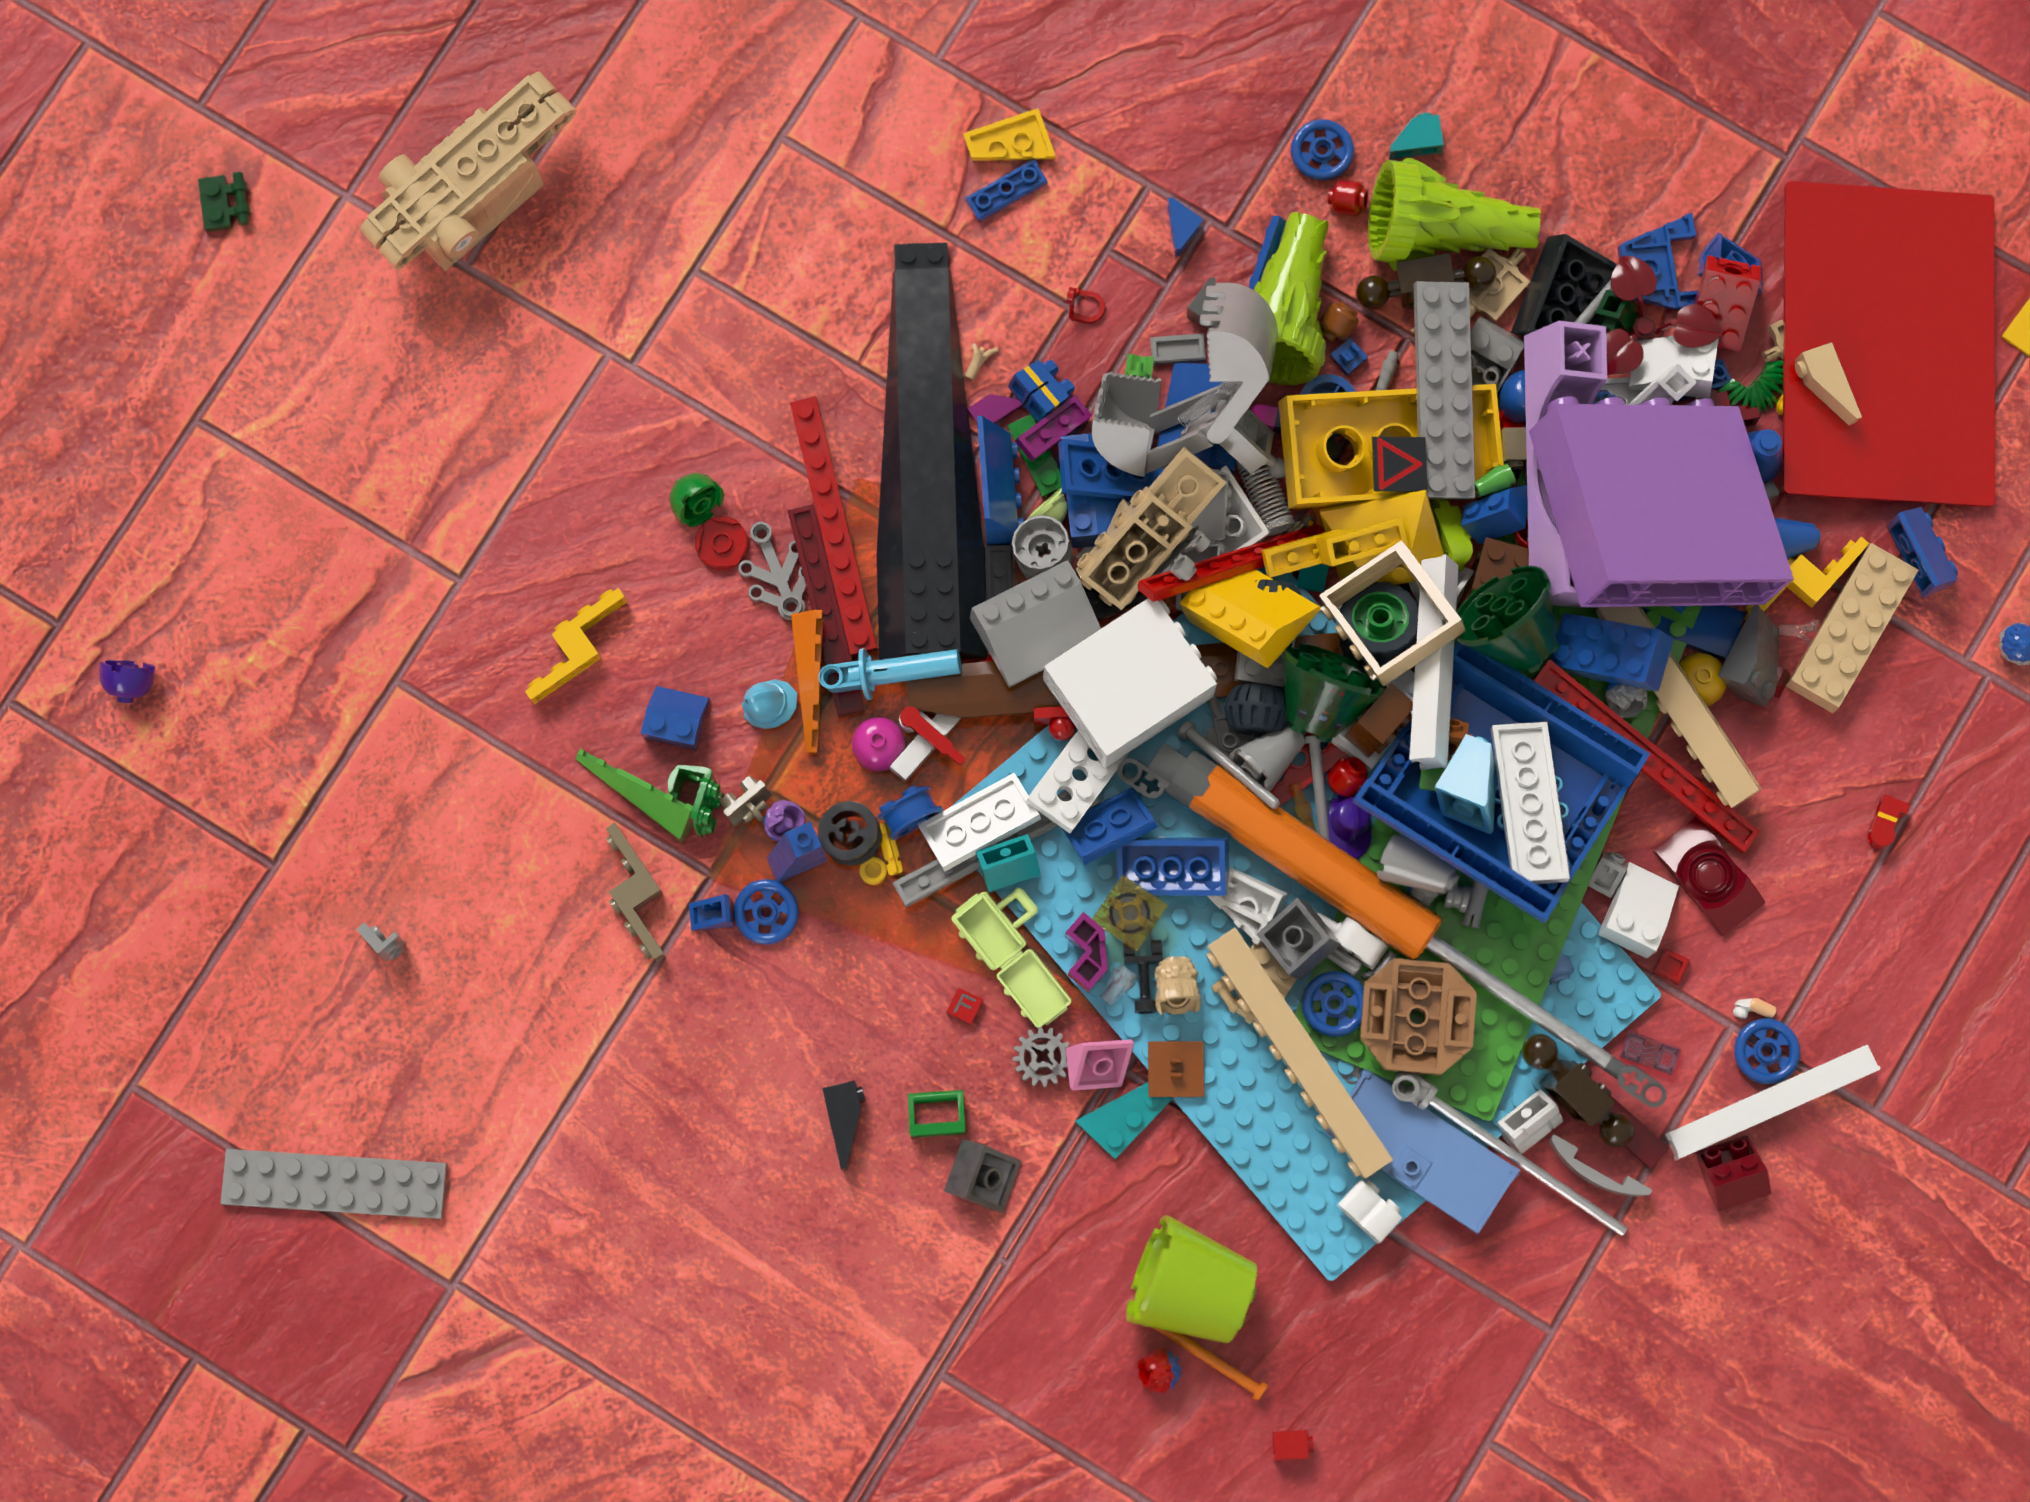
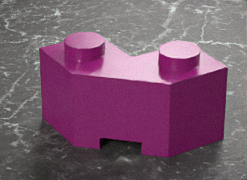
(1090, 939)

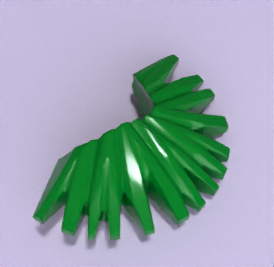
(1759, 390)

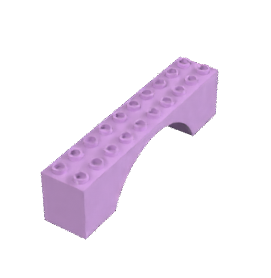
(1558, 363)

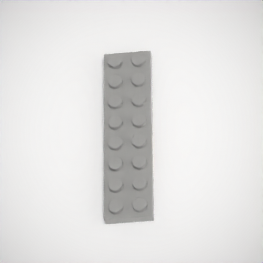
(1445, 387)
(334, 1183)

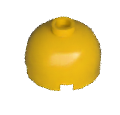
(1703, 672)

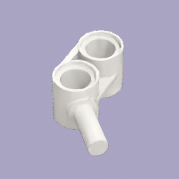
(1355, 938)

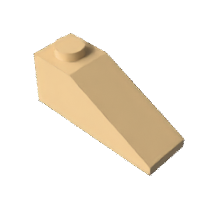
(1826, 379)

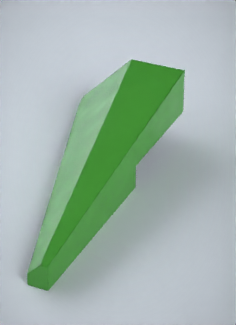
(656, 804)

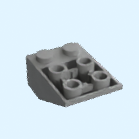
(1493, 353)

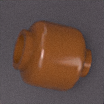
(1338, 321)

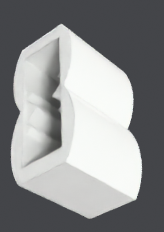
(1370, 1211)

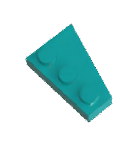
(1122, 1119)

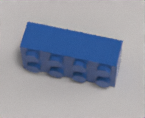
(1612, 651)

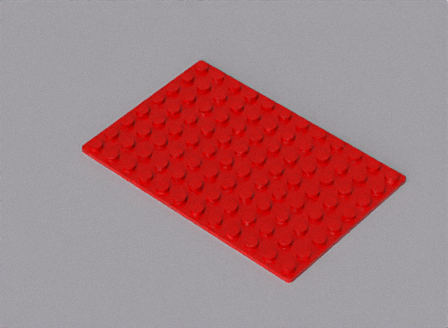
(1911, 312)

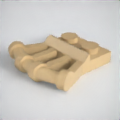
(1273, 969)

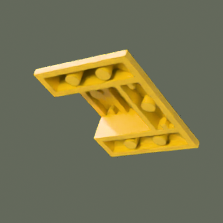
(1418, 525)

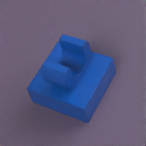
(1348, 356)

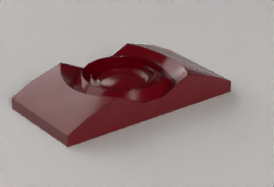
(1709, 876)

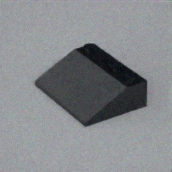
(1562, 285)

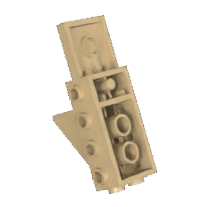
(1148, 529)

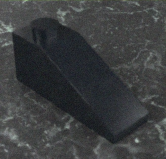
(844, 1113)

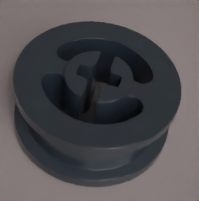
(836, 825)

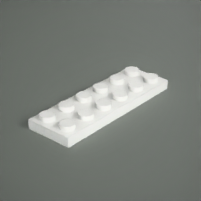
(1530, 802)

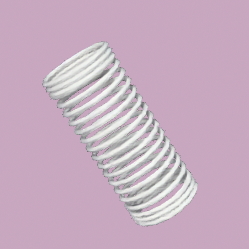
(1275, 525)

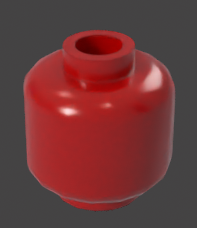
(1348, 198)
(1347, 776)

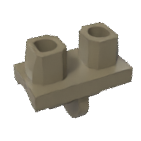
(749, 804)

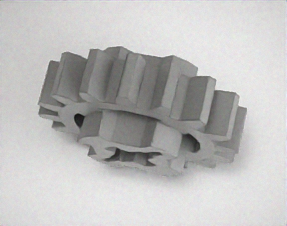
(1034, 1066)

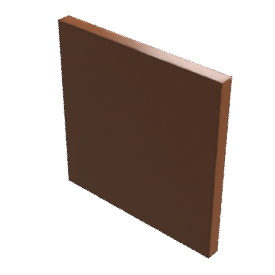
(1175, 1069)

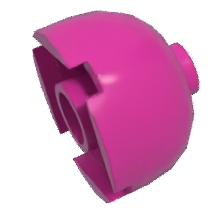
(878, 743)

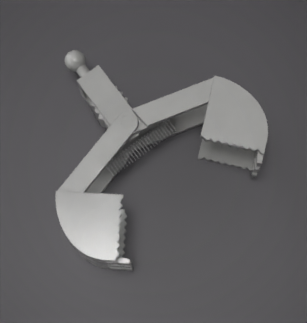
(1238, 357)

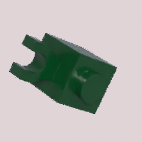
(1616, 312)

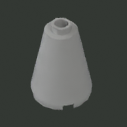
(1269, 755)
(1415, 867)

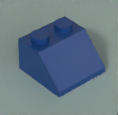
(1496, 514)
(674, 718)

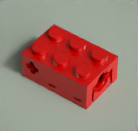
(1729, 293)

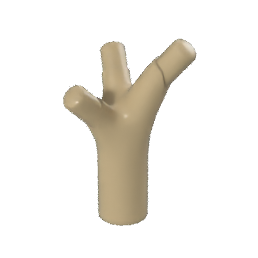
(978, 359)

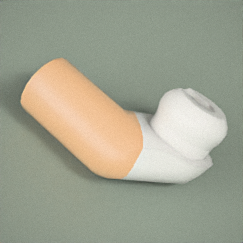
(1756, 1005)

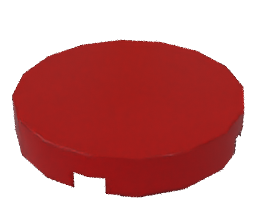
(721, 543)

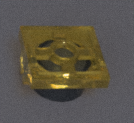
(1129, 913)

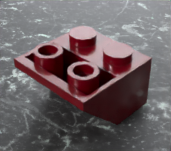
(1733, 1173)

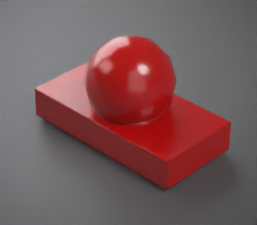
(1059, 723)

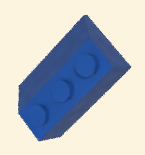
(1923, 550)

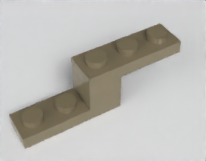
(634, 893)

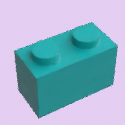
(1008, 863)

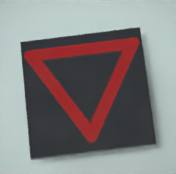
(1399, 464)

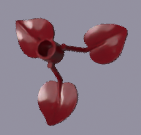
(1635, 279)

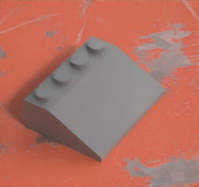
(1035, 622)

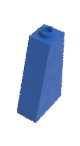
(796, 853)

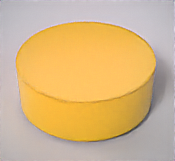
(873, 871)

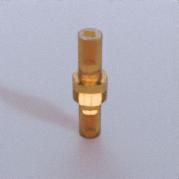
(1302, 807)

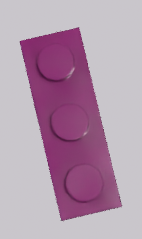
(1051, 428)

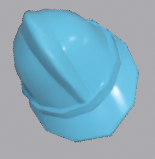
(769, 704)

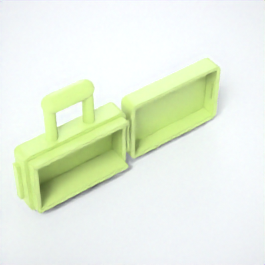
(1000, 946)

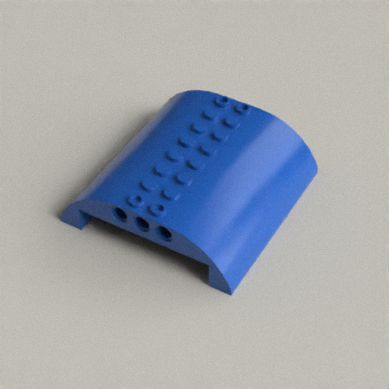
(1585, 754)

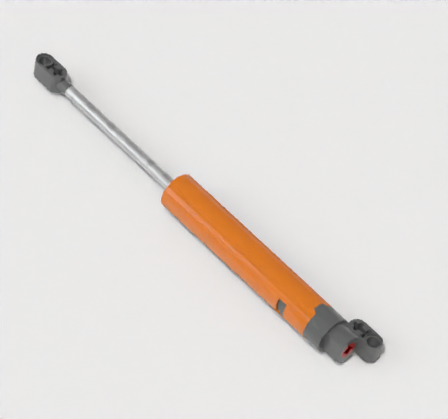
(1344, 884)

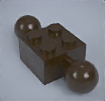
(1375, 292)
(1577, 1092)

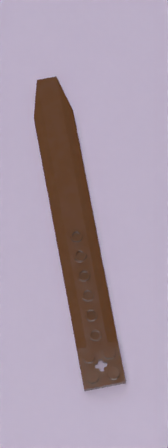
(984, 692)

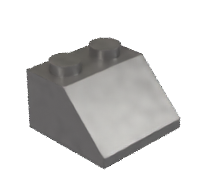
(982, 1175)

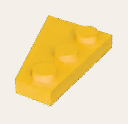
(1011, 139)

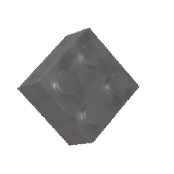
(1298, 939)

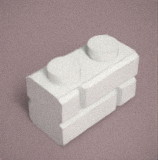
(1530, 1121)

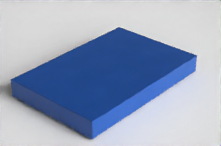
(1110, 826)

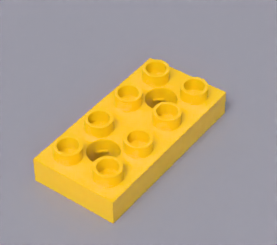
(1358, 416)

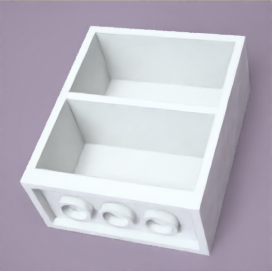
(1130, 680)

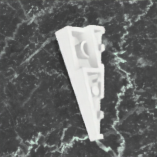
(1249, 902)

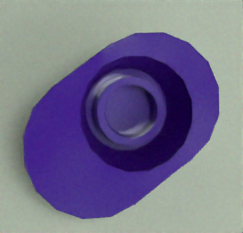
(1349, 826)

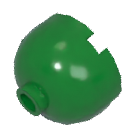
(694, 498)

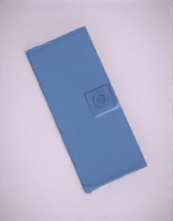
(1433, 1155)

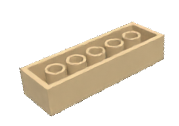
(1852, 628)

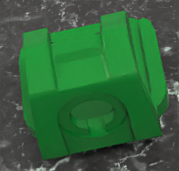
(707, 797)

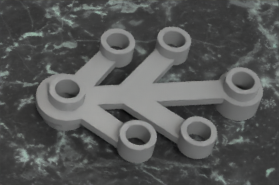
(1181, 564)
(778, 577)

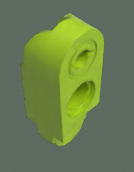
(1452, 535)

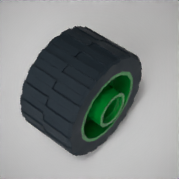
(1383, 620)

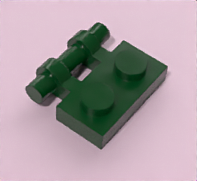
(215, 202)

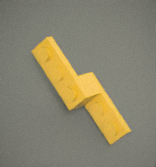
(1333, 547)
(1810, 582)
(575, 645)

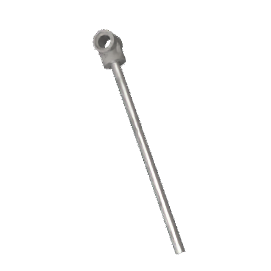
(1424, 1093)

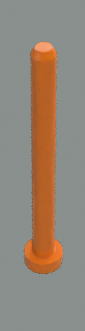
(1217, 1363)

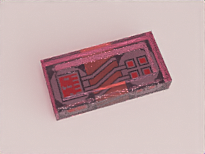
(1650, 1053)

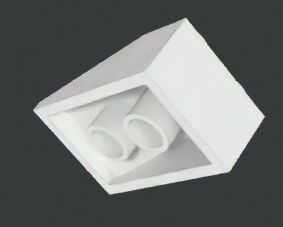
(1664, 353)
(1639, 911)

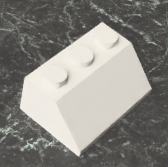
(1245, 524)

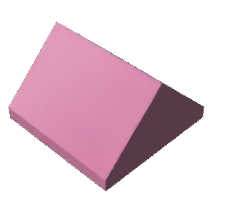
(1098, 1064)

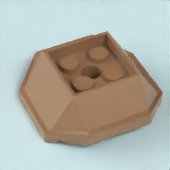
(1424, 987)

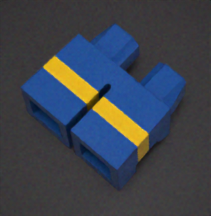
(1040, 389)

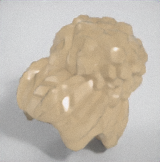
(1177, 986)

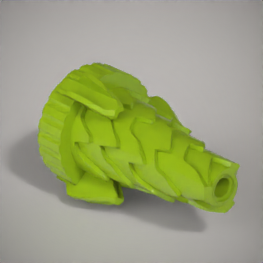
(1420, 213)
(1292, 291)

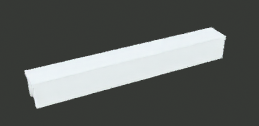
(1433, 673)
(1772, 1102)

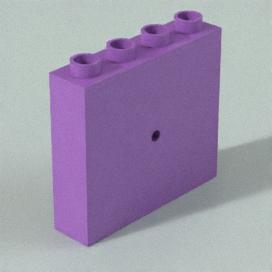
(1659, 504)

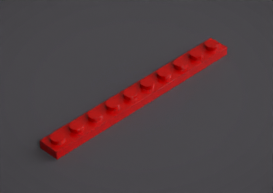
(833, 526)
(1658, 766)

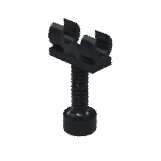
(1145, 1004)

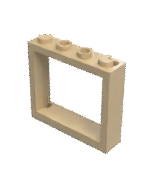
(1367, 575)

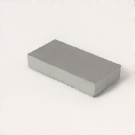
(1178, 349)

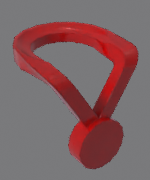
(1070, 299)

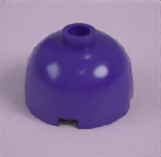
(126, 679)

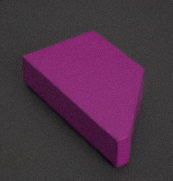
(994, 407)

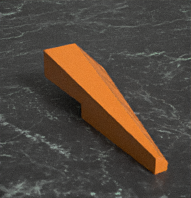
(808, 647)

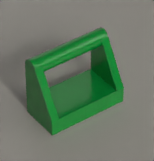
(936, 1129)

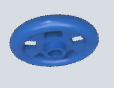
(1332, 131)
(745, 902)
(1318, 1020)
(1785, 1037)

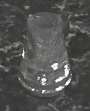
(1119, 984)

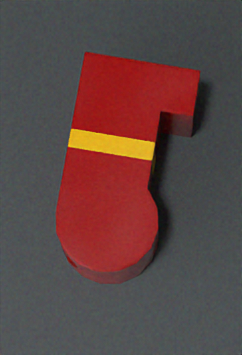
(1882, 826)

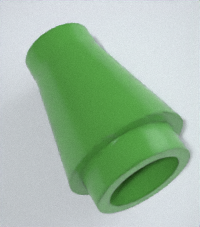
(1496, 480)

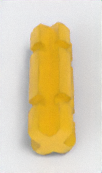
(890, 851)

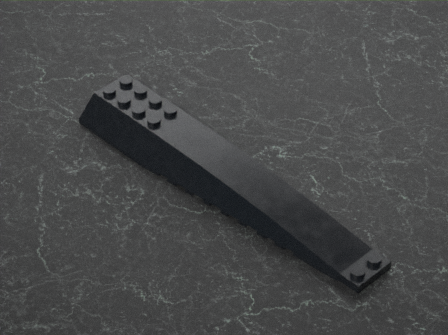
(928, 503)

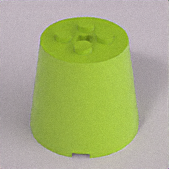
(1191, 1284)

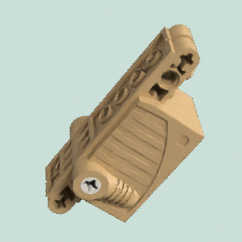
(467, 179)

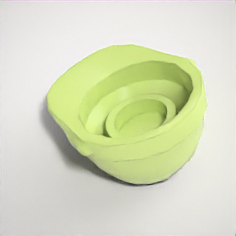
(1054, 506)

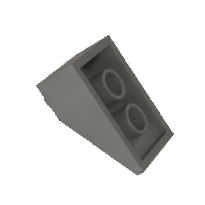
(1753, 660)

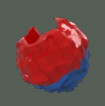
(1159, 1370)

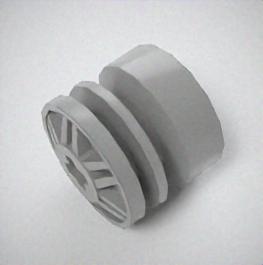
(1037, 537)

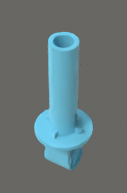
(867, 673)

